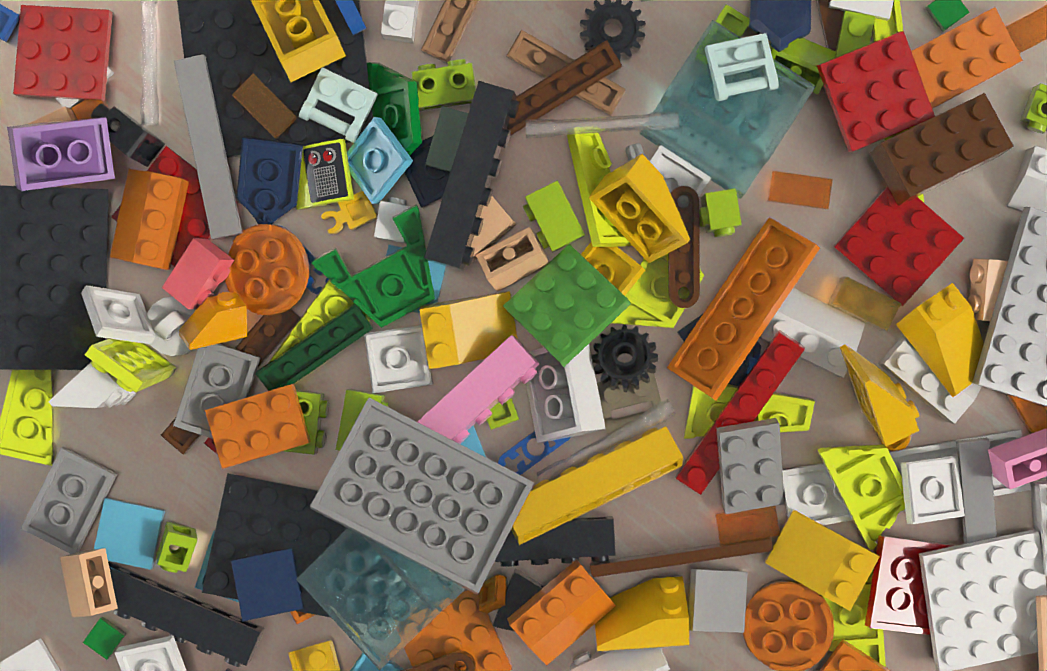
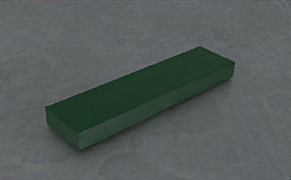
(315, 349)

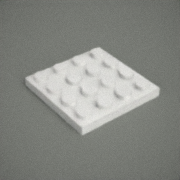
(983, 599)

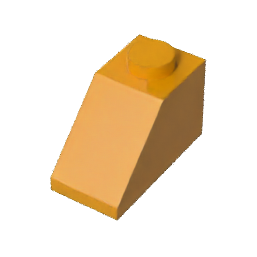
(216, 321)

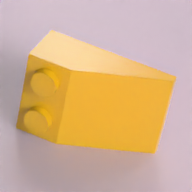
(299, 35)
(641, 208)
(465, 328)
(946, 337)
(880, 399)
(822, 559)
(646, 617)

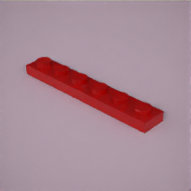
(741, 408)

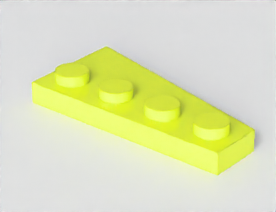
(591, 165)
(324, 307)
(791, 411)
(28, 417)

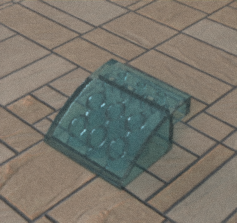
(729, 136)
(376, 594)

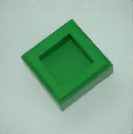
(947, 12)
(104, 638)

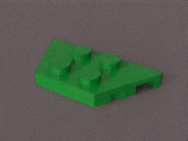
(396, 104)

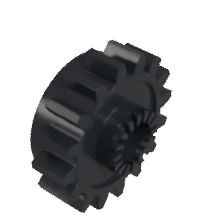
(613, 13)
(619, 343)

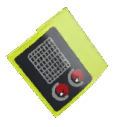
(324, 175)

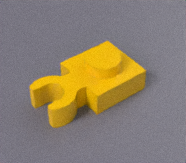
(352, 212)

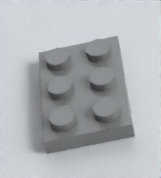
(215, 379)
(750, 465)
(69, 501)

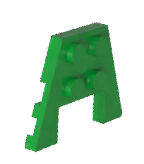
(391, 284)

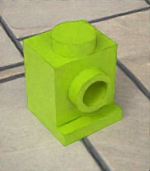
(1032, 113)
(178, 559)

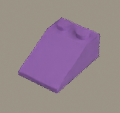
(60, 153)

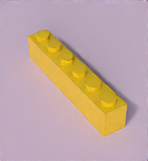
(596, 483)

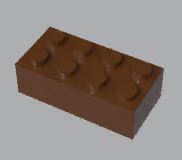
(941, 149)

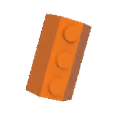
(149, 218)
(561, 612)

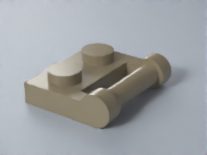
(618, 399)

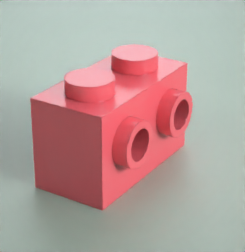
(198, 273)

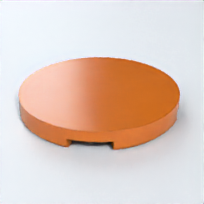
(268, 269)
(788, 626)

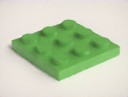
(567, 305)

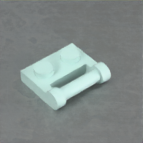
(738, 57)
(343, 96)

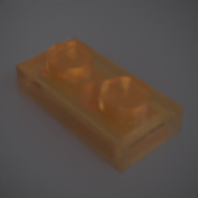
(747, 525)

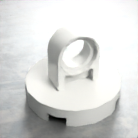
(166, 319)

